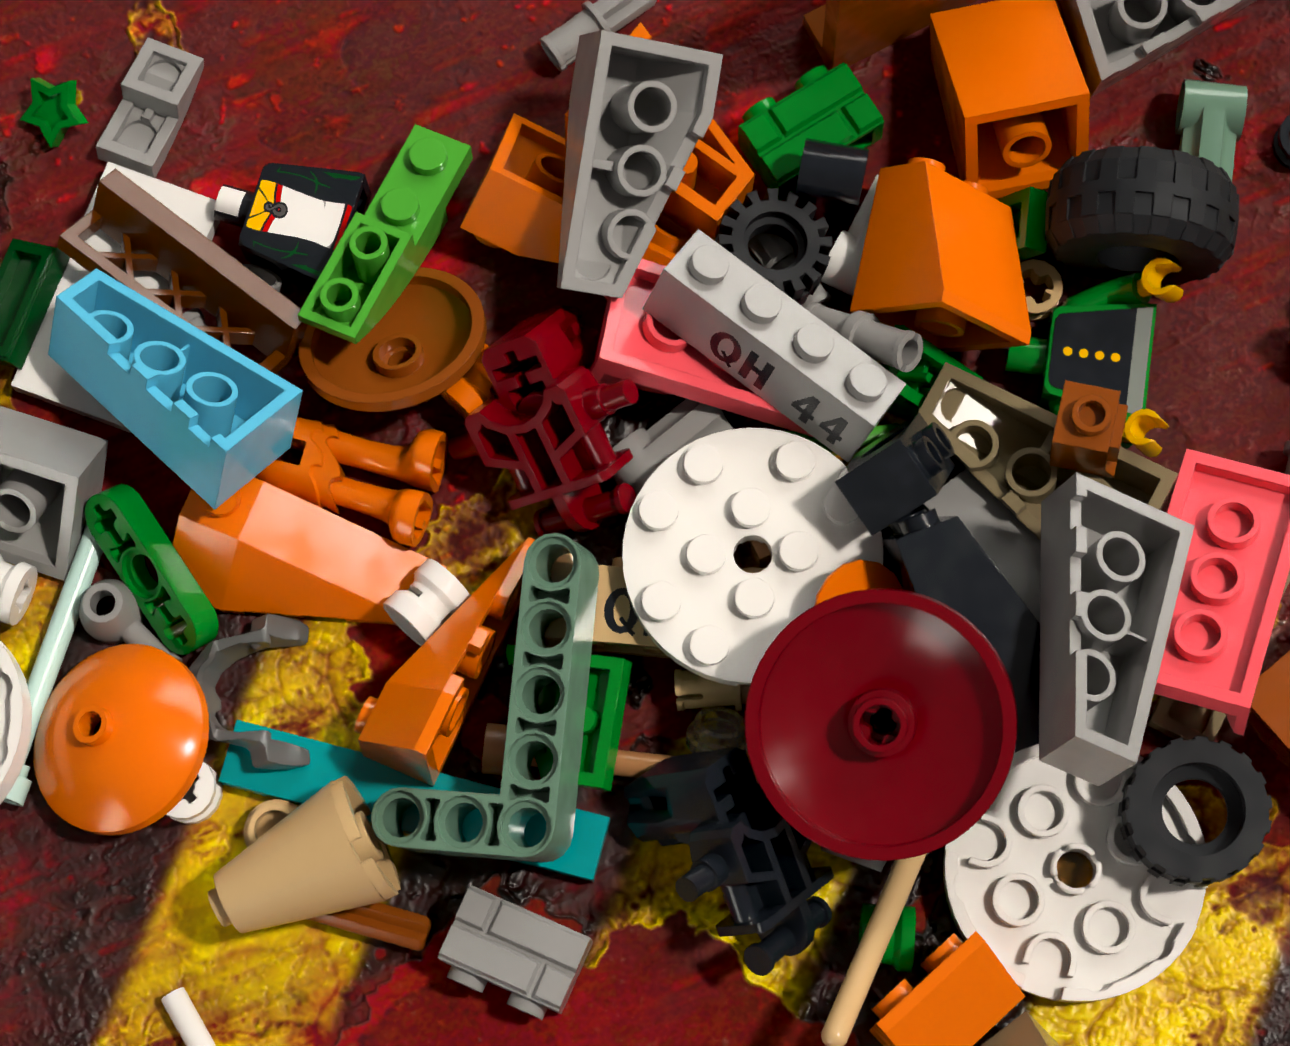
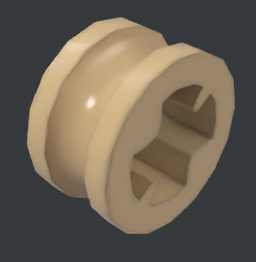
(1040, 273)

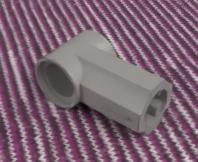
(675, 430)

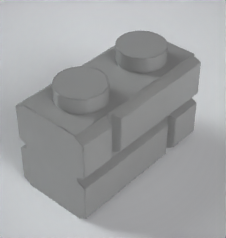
(515, 952)

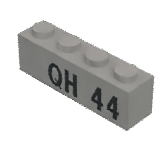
(773, 345)

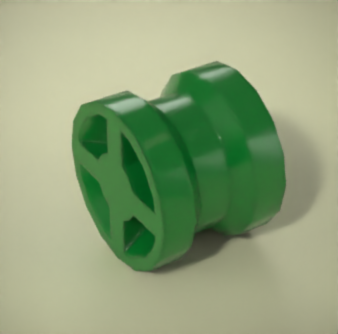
(902, 943)

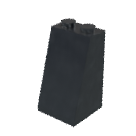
(948, 564)

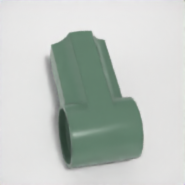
(1211, 120)

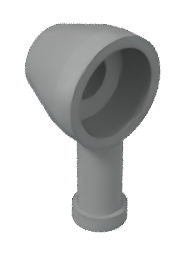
(122, 623)

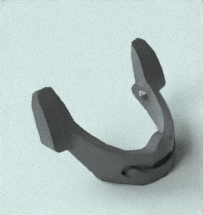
(219, 655)

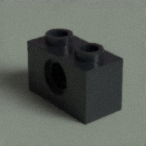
(897, 472)

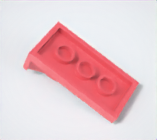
(663, 363)
(1227, 584)

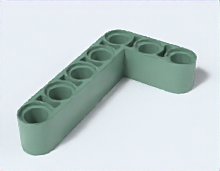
(527, 729)

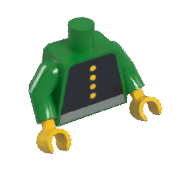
(1103, 342)

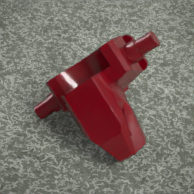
(549, 422)

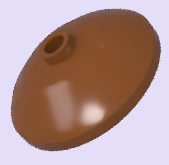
(408, 356)

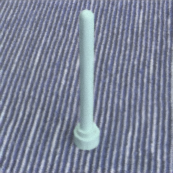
(56, 644)

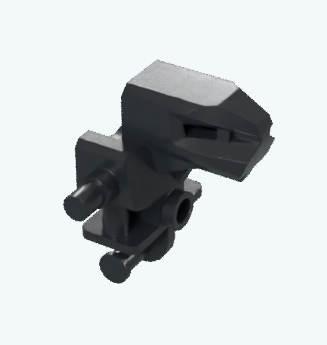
(734, 844)

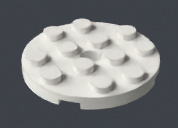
(695, 515)
(1060, 937)

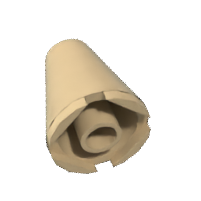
(307, 865)

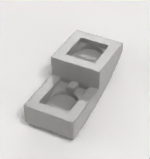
(152, 108)

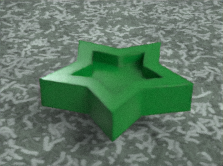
(53, 109)

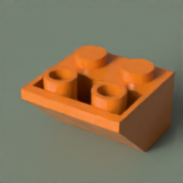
(954, 1003)

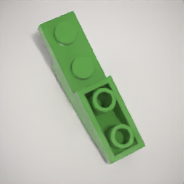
(390, 240)

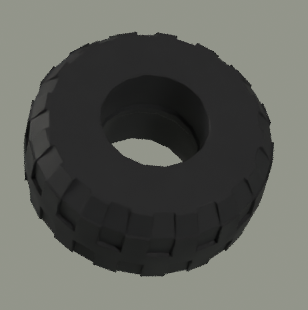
(1138, 204)

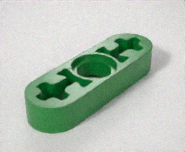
(115, 521)

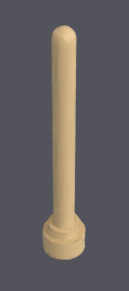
(870, 951)

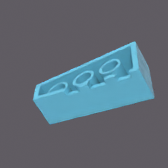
(174, 386)

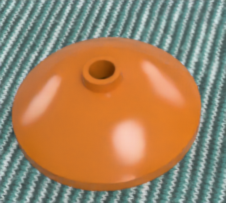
(146, 743)

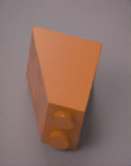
(1009, 92)
(942, 261)

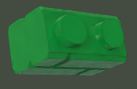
(823, 108)

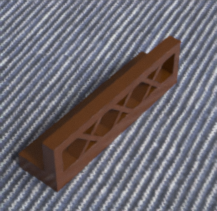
(195, 267)

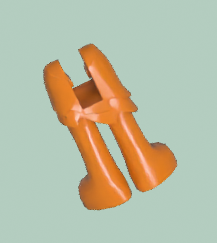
(324, 484)

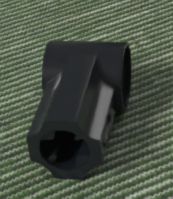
(831, 179)

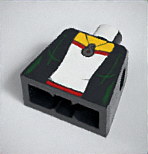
(294, 217)

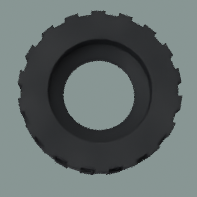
(1231, 776)

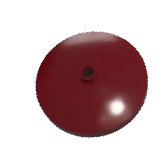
(872, 788)

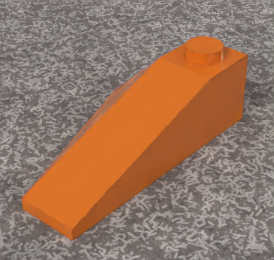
(523, 199)
(289, 557)
(434, 690)

